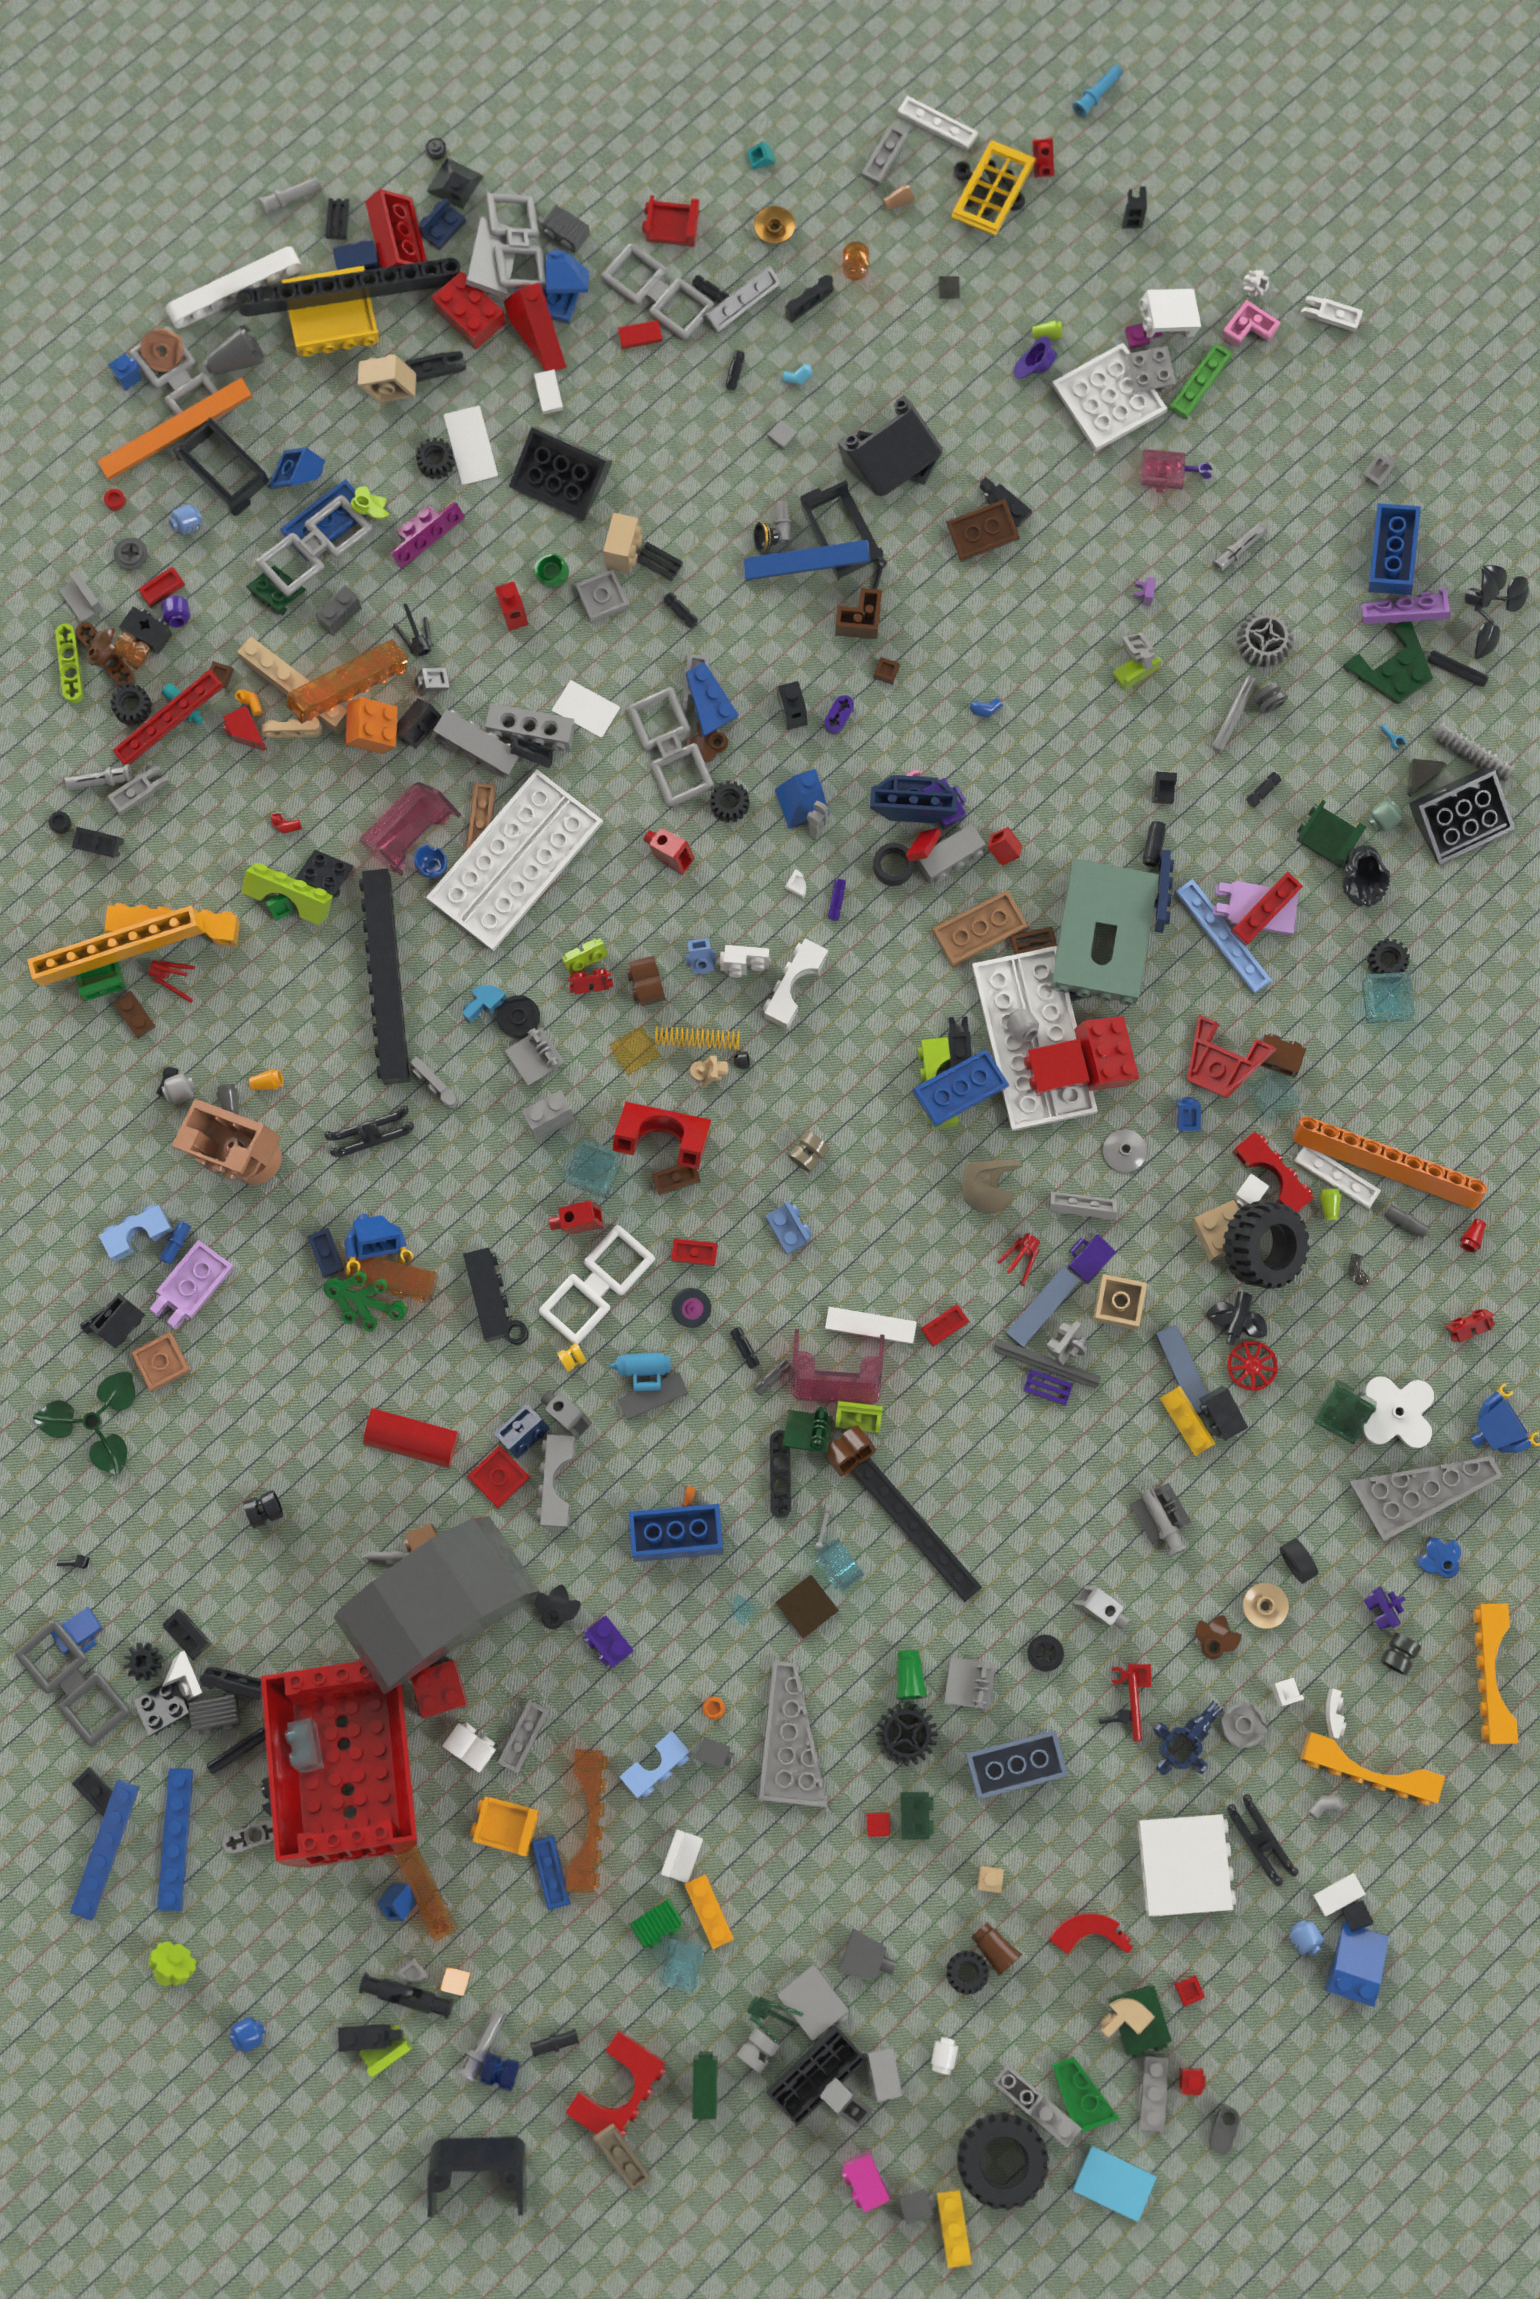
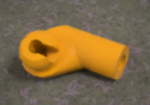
(250, 699)

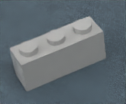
(952, 854)

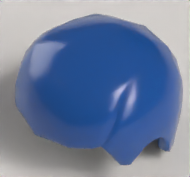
(430, 861)

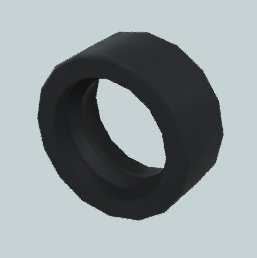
(887, 879)
(1299, 1560)

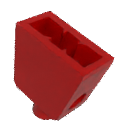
(509, 603)
(670, 849)
(586, 1217)

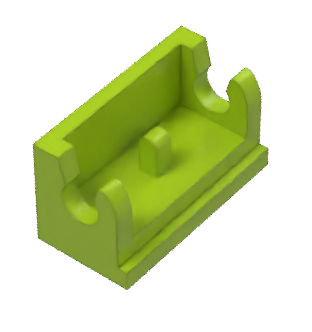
(864, 1415)

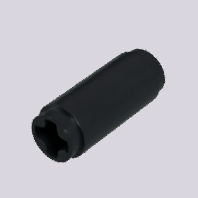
(1154, 843)

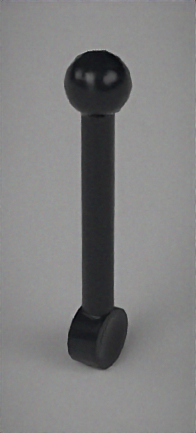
(882, 563)

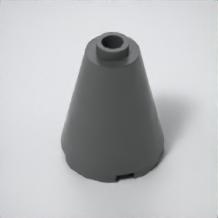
(235, 353)

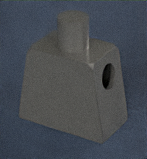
(566, 1414)
(865, 1957)

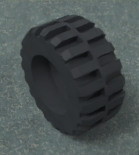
(1287, 1249)
(1035, 2167)

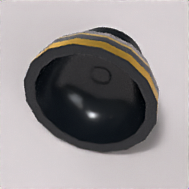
(764, 536)

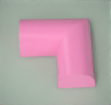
(1250, 318)

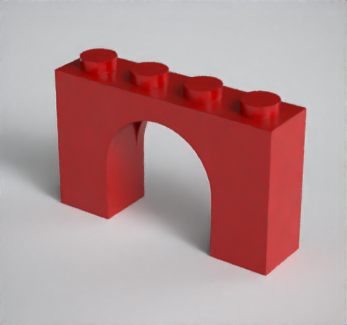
(640, 1120)
(645, 2069)

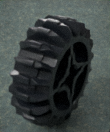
(895, 1718)

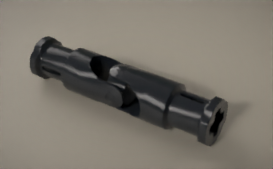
(401, 1994)

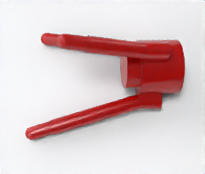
(162, 971)
(1027, 1246)

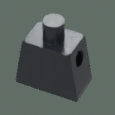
(792, 702)

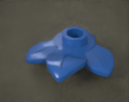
(1438, 1555)

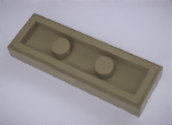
(622, 2157)

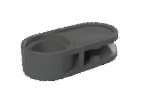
(1223, 2135)

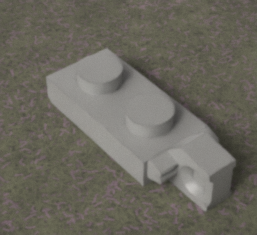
(1139, 649)

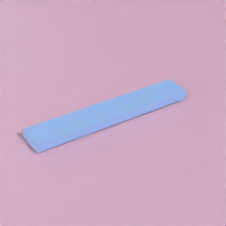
(1219, 933)

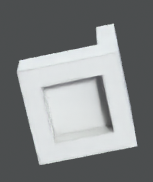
(1286, 1692)

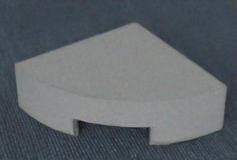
(412, 1971)

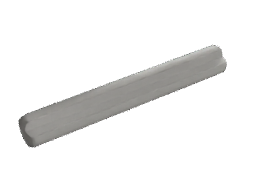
(1234, 714)

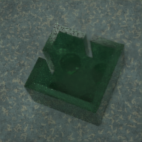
(1343, 1412)

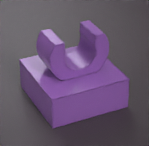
(1147, 590)

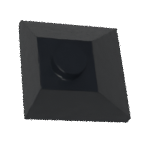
(454, 183)

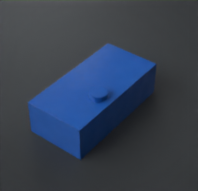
(1394, 549)
(676, 1532)

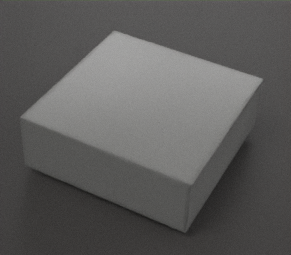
(782, 434)

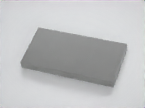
(483, 265)

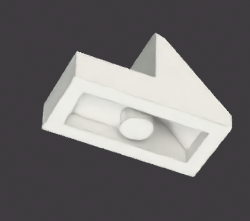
(182, 1672)

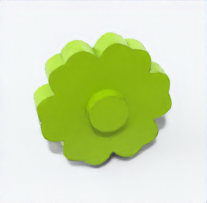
(171, 1964)

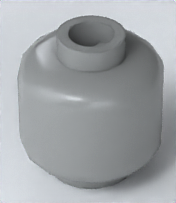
(1023, 1025)
(178, 1089)

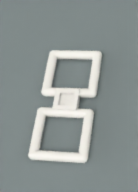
(596, 1285)

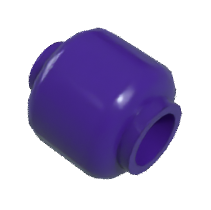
(175, 611)

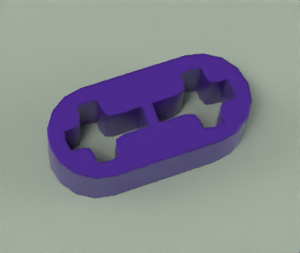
(835, 712)

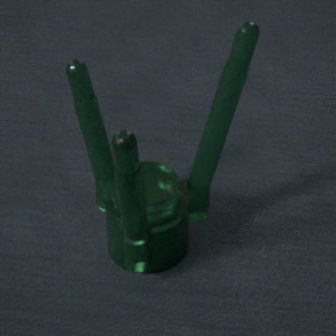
(760, 2009)

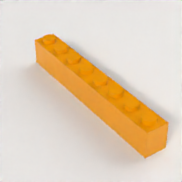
(116, 946)

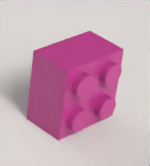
(866, 2181)

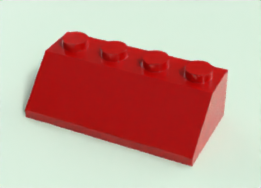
(395, 229)

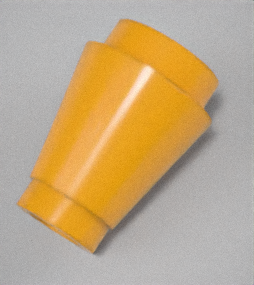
(267, 1080)

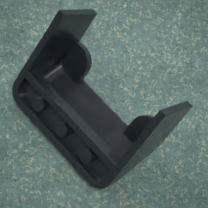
(461, 2154)

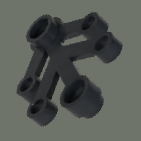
(982, 194)

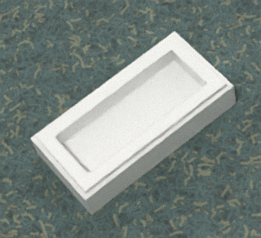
(548, 392)
(1339, 1894)

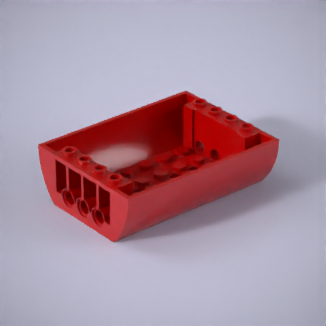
(311, 1805)

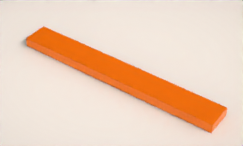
(174, 429)

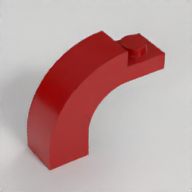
(1084, 1924)

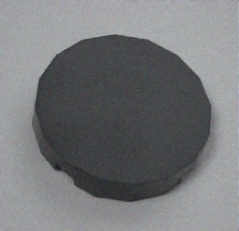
(518, 1016)

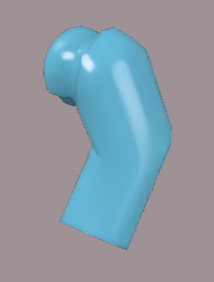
(799, 376)

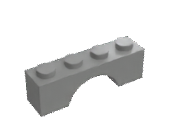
(559, 1452)

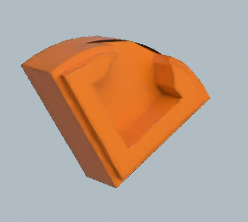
(689, 1496)

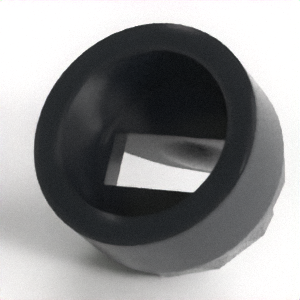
(742, 1060)

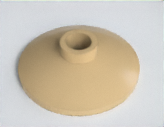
(1277, 1605)

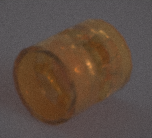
(855, 260)
(134, 652)

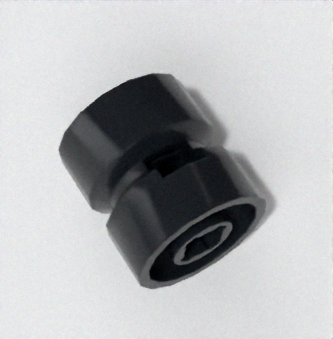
(271, 1507)

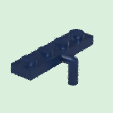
(1163, 898)

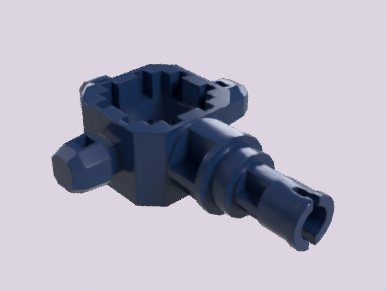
(1193, 1731)

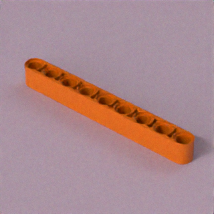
(1389, 1162)

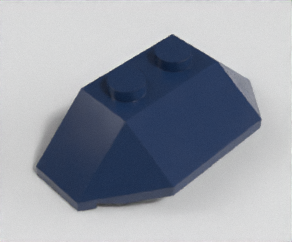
(903, 800)

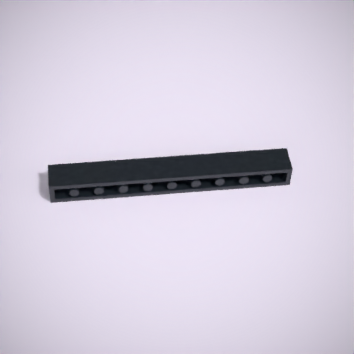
(385, 977)

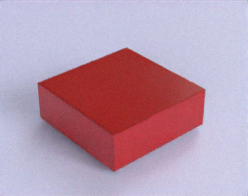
(878, 1824)
(1189, 1990)

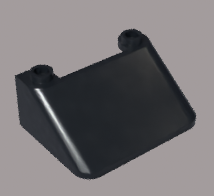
(891, 452)

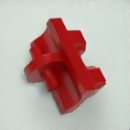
(1044, 153)

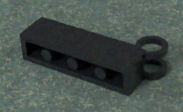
(489, 1299)

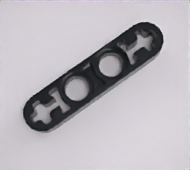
(776, 1474)

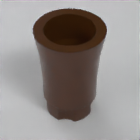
(996, 1948)

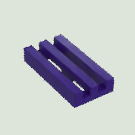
(1051, 1379)

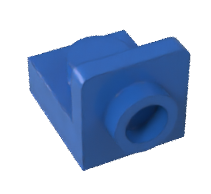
(1188, 1114)

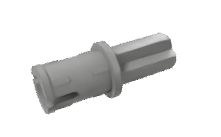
(783, 522)

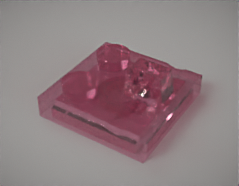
(1162, 469)

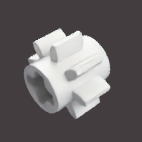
(1256, 283)

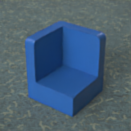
(397, 1902)

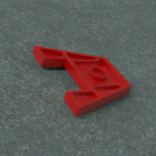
(1218, 1068)

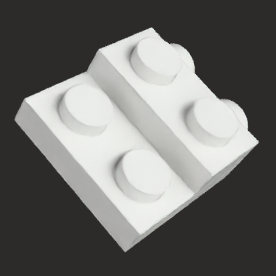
(738, 958)

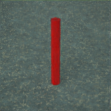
(1134, 1706)

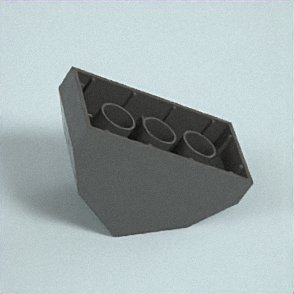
(435, 1601)

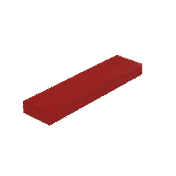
(1266, 908)

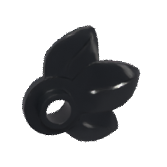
(558, 1604)

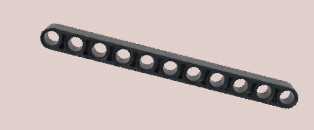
(339, 283)

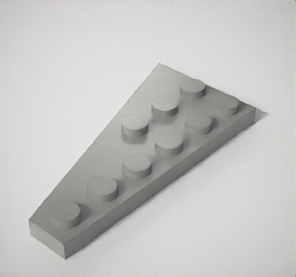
(1412, 1495)

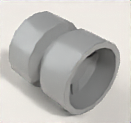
(758, 2050)

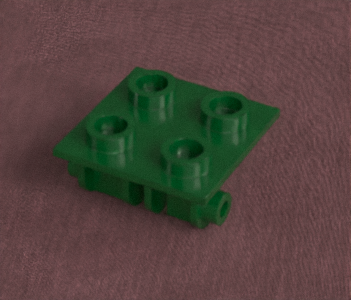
(270, 594)
(808, 1430)

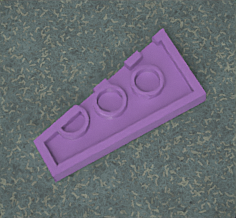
(1405, 609)

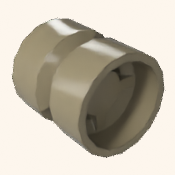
(812, 1145)

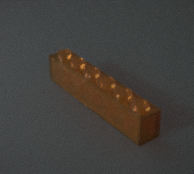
(346, 681)

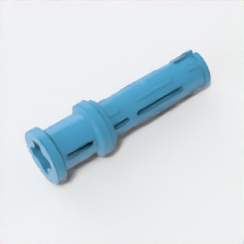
(1092, 96)

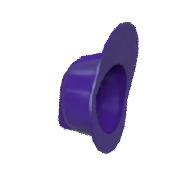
(1036, 359)

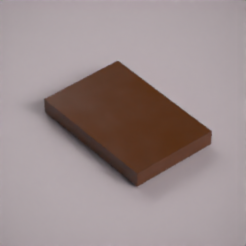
(982, 530)

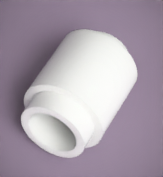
(944, 2055)

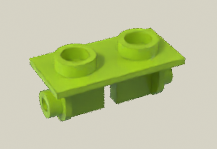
(593, 952)

